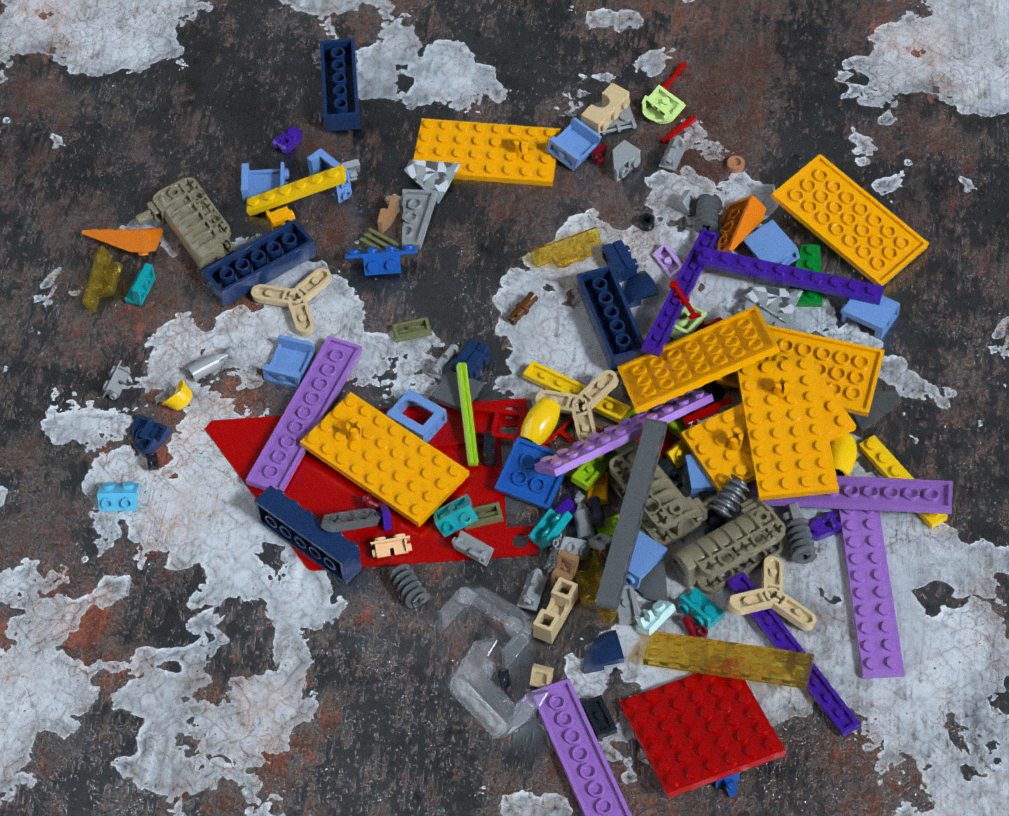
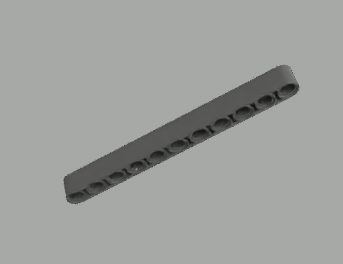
(631, 515)

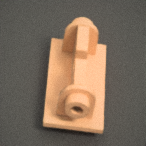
(383, 546)

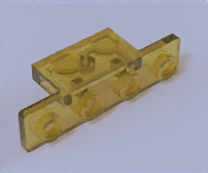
(567, 250)
(102, 279)
(589, 583)

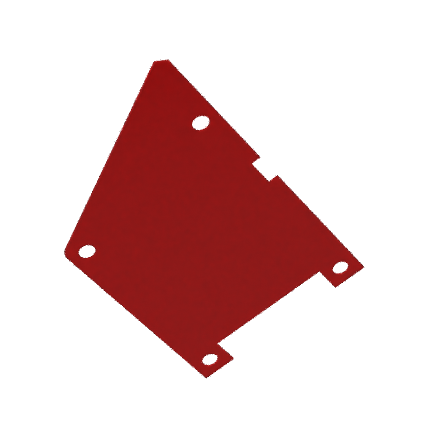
(327, 491)

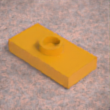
(600, 488)

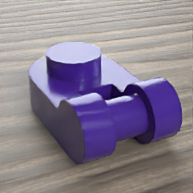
(291, 136)
(819, 529)

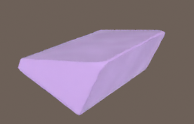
(668, 260)

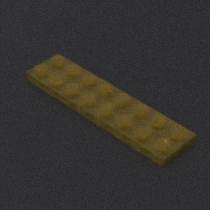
(729, 659)

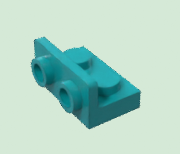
(141, 285)
(455, 515)
(549, 528)
(700, 608)

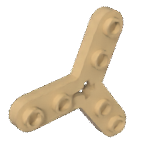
(284, 297)
(589, 397)
(771, 585)

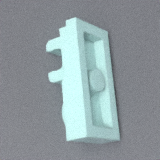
(654, 617)

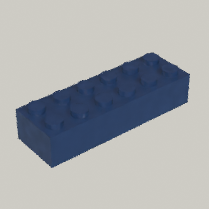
(340, 85)
(259, 262)
(610, 316)
(305, 534)

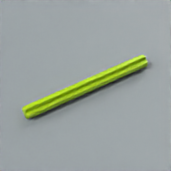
(467, 414)

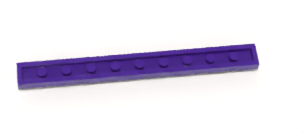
(790, 275)
(672, 308)
(781, 638)

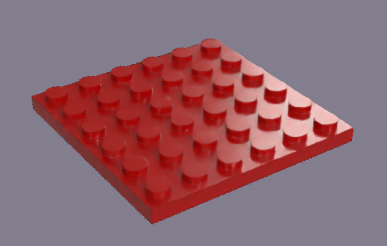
(700, 730)

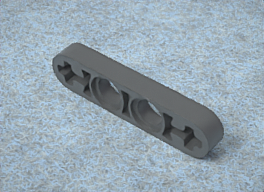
(350, 520)

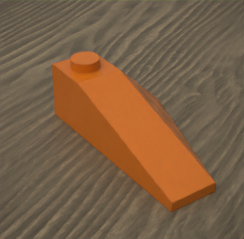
(739, 221)
(133, 240)

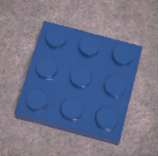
(521, 479)

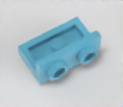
(118, 496)

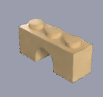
(614, 100)
(551, 620)

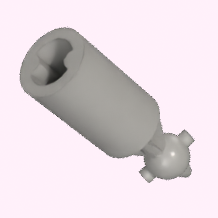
(210, 363)
(582, 518)

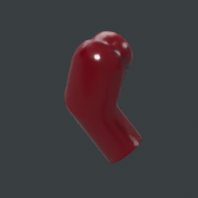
(596, 153)
(367, 502)
(693, 629)

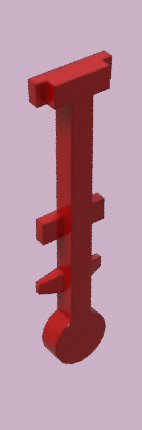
(674, 285)
(479, 440)

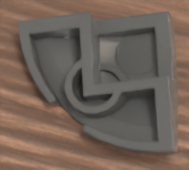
(654, 584)

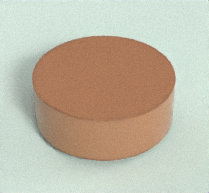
(735, 164)

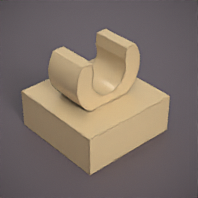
(541, 675)

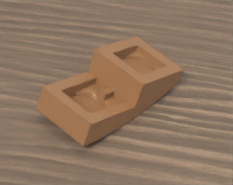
(387, 216)
(565, 567)

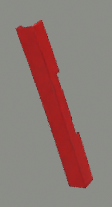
(679, 69)
(677, 130)

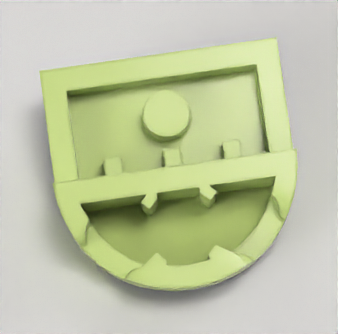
(661, 106)

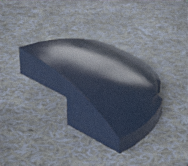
(639, 288)
(149, 434)
(603, 652)

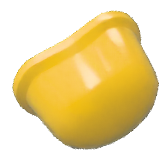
(180, 398)

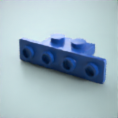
(381, 260)

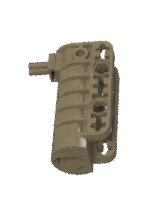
(191, 221)
(666, 506)
(729, 546)

